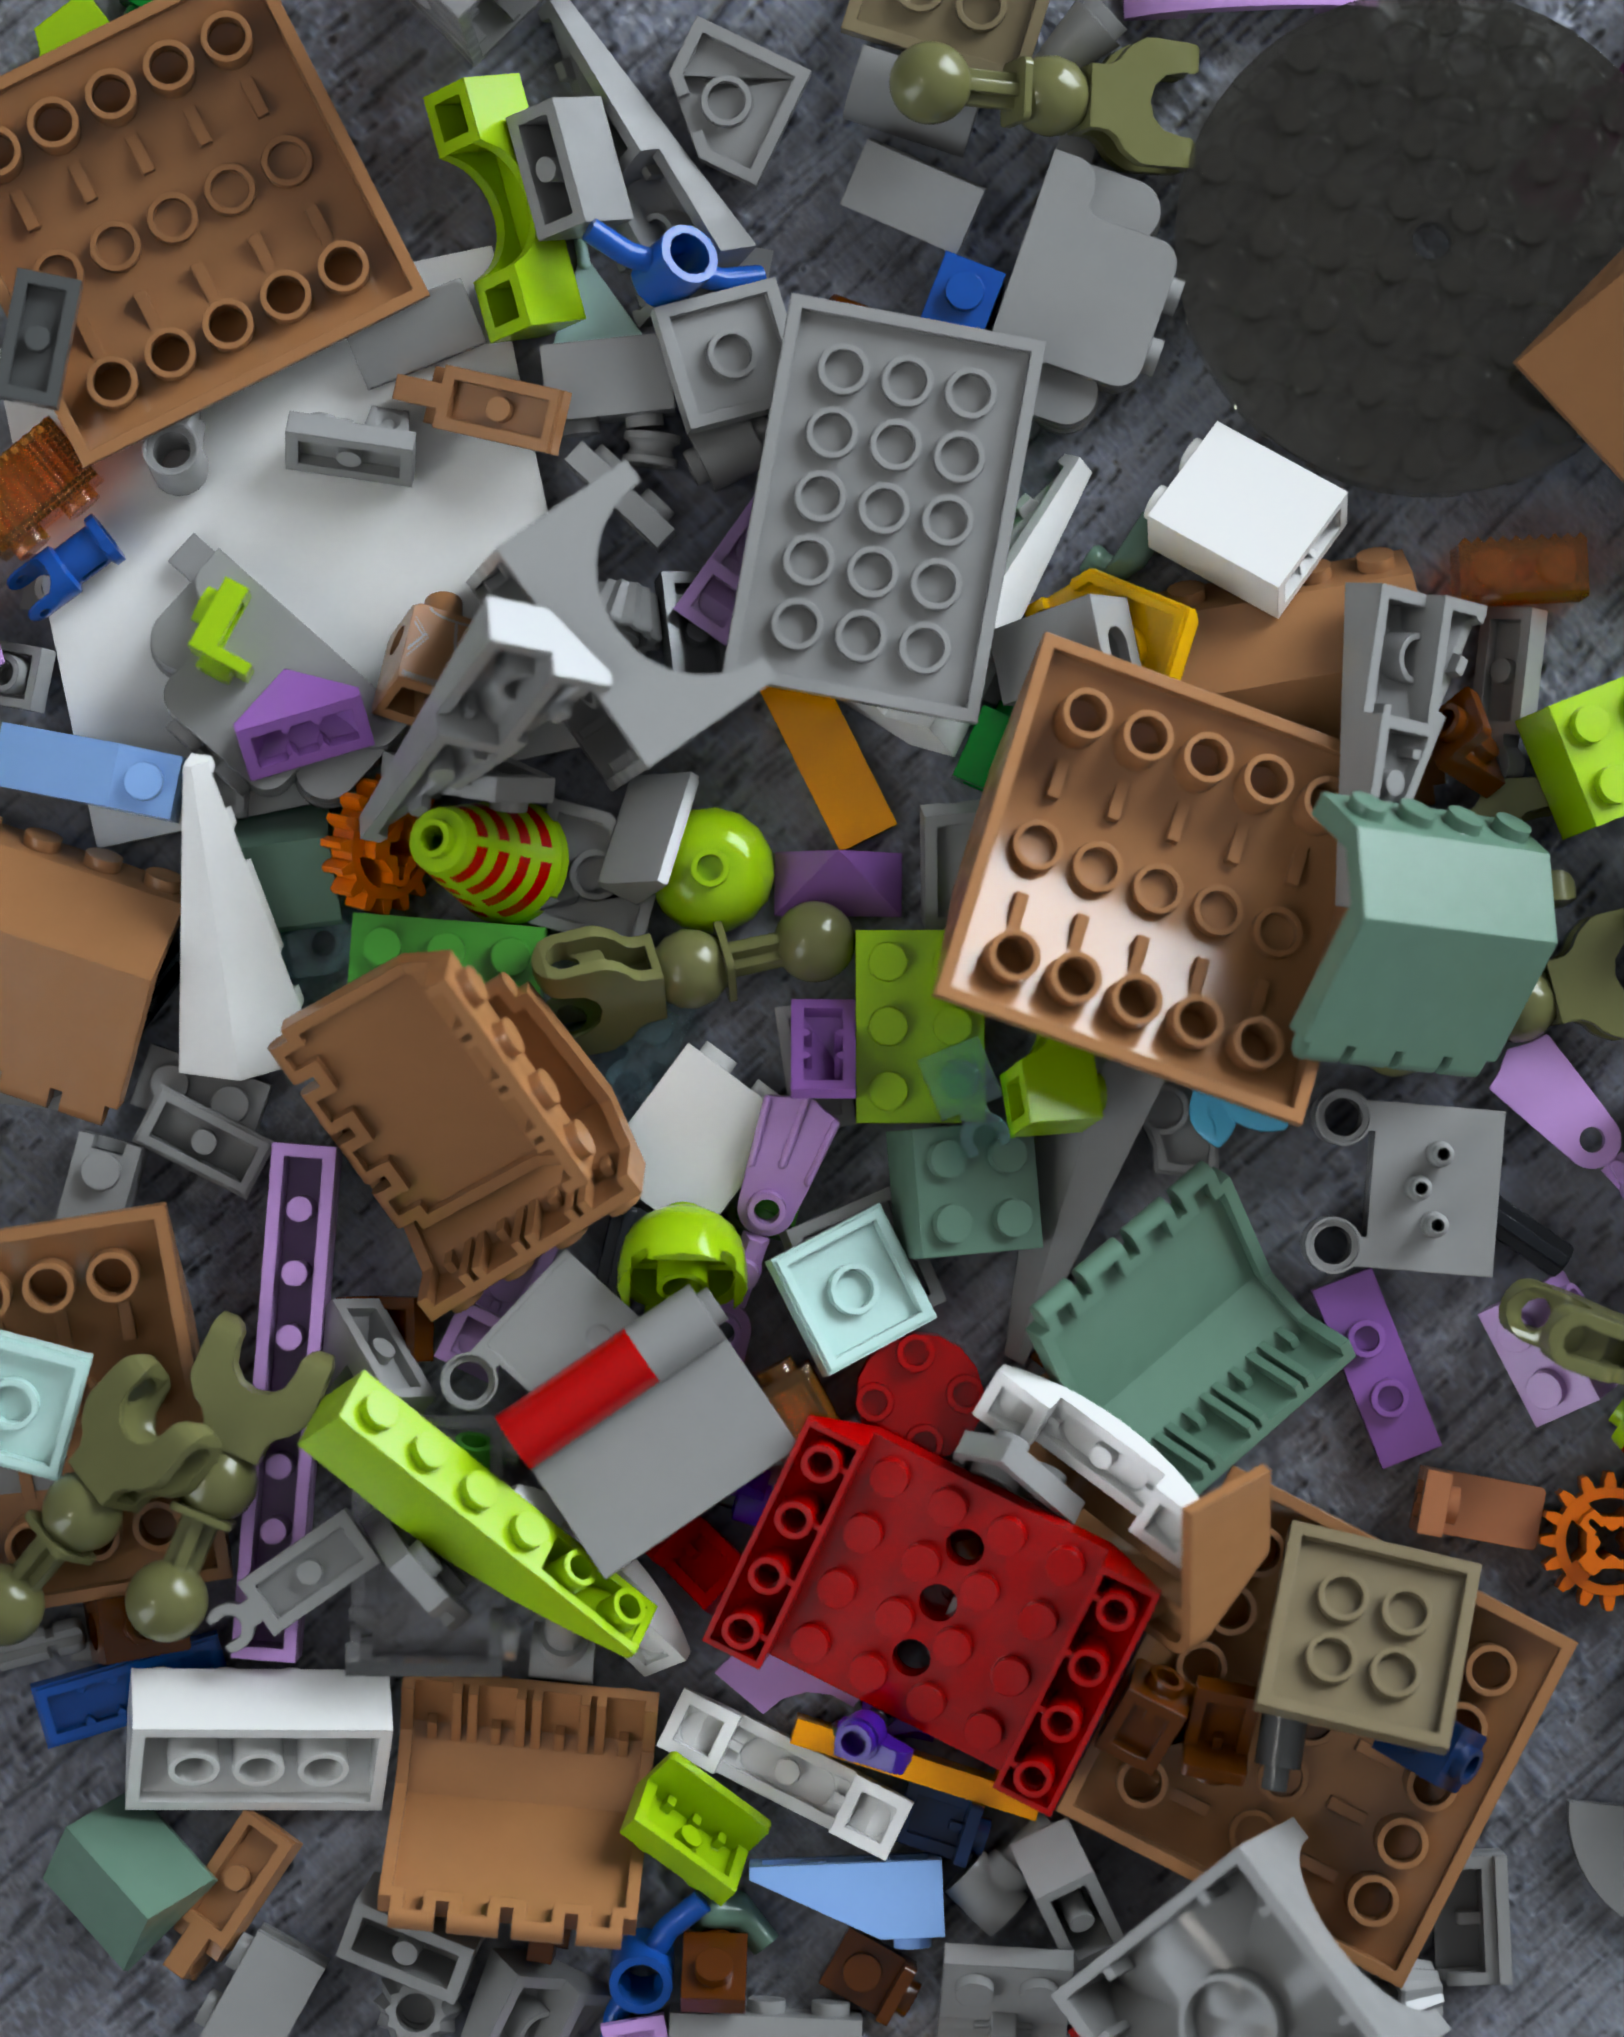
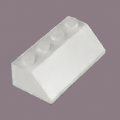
(257, 1739)

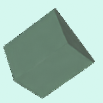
(289, 867)
(126, 1878)

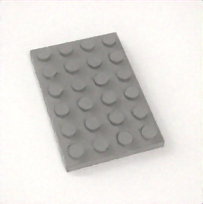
(884, 507)

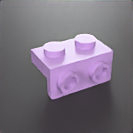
(1541, 1383)

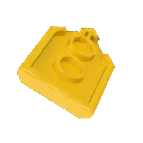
(1160, 625)

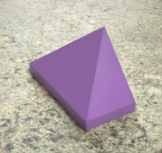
(301, 723)
(848, 879)
(823, 1048)

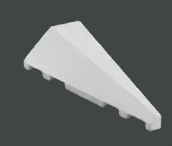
(1032, 543)
(229, 944)

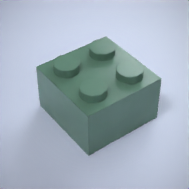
(959, 1203)

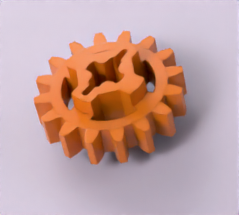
(371, 872)
(1584, 1560)

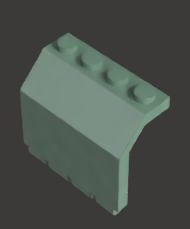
(1436, 941)
(1187, 1331)

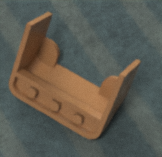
(1221, 1549)

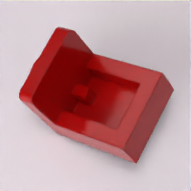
(698, 1561)

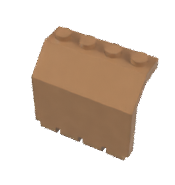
(1292, 661)
(77, 968)
(429, 1088)
(533, 1213)
(517, 1808)

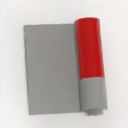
(647, 1430)

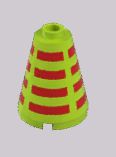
(493, 859)

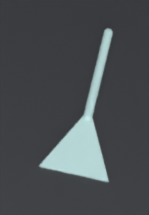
(602, 309)

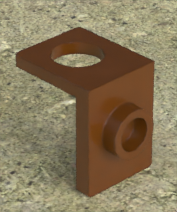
(114, 1637)

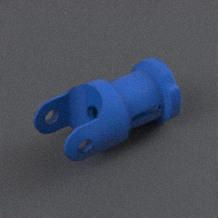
(68, 566)

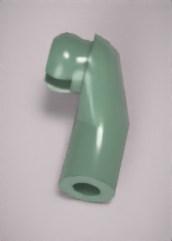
(1129, 557)
(741, 1915)

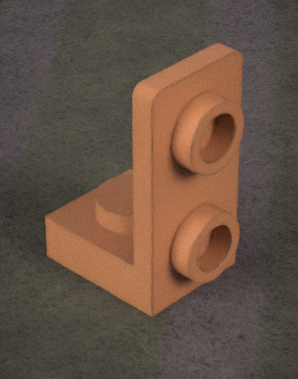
(1477, 1508)

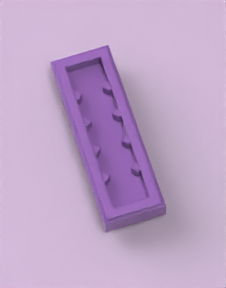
(1380, 1372)

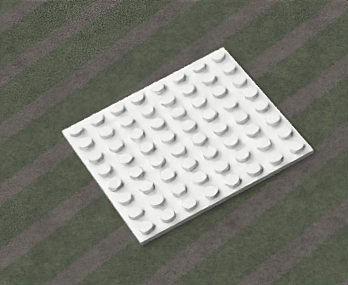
(325, 546)

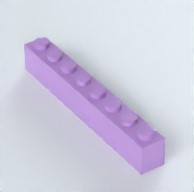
(289, 1327)

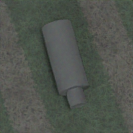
(1279, 1750)

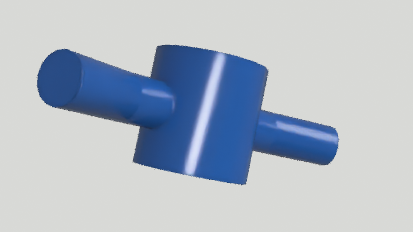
(672, 265)
(652, 1949)

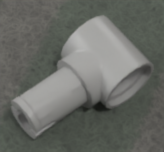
(183, 435)
(561, 1655)
(992, 1884)

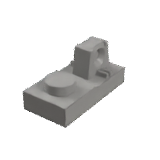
(372, 451)

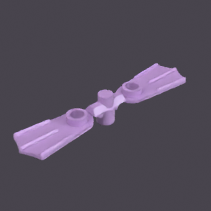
(1559, 1105)
(781, 1166)

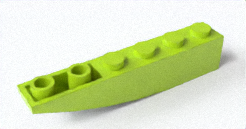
(469, 1513)

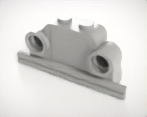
(1089, 285)
(270, 641)

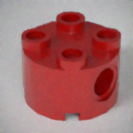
(920, 1391)

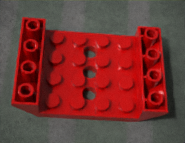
(843, 1578)

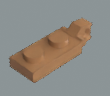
(489, 407)
(247, 1871)

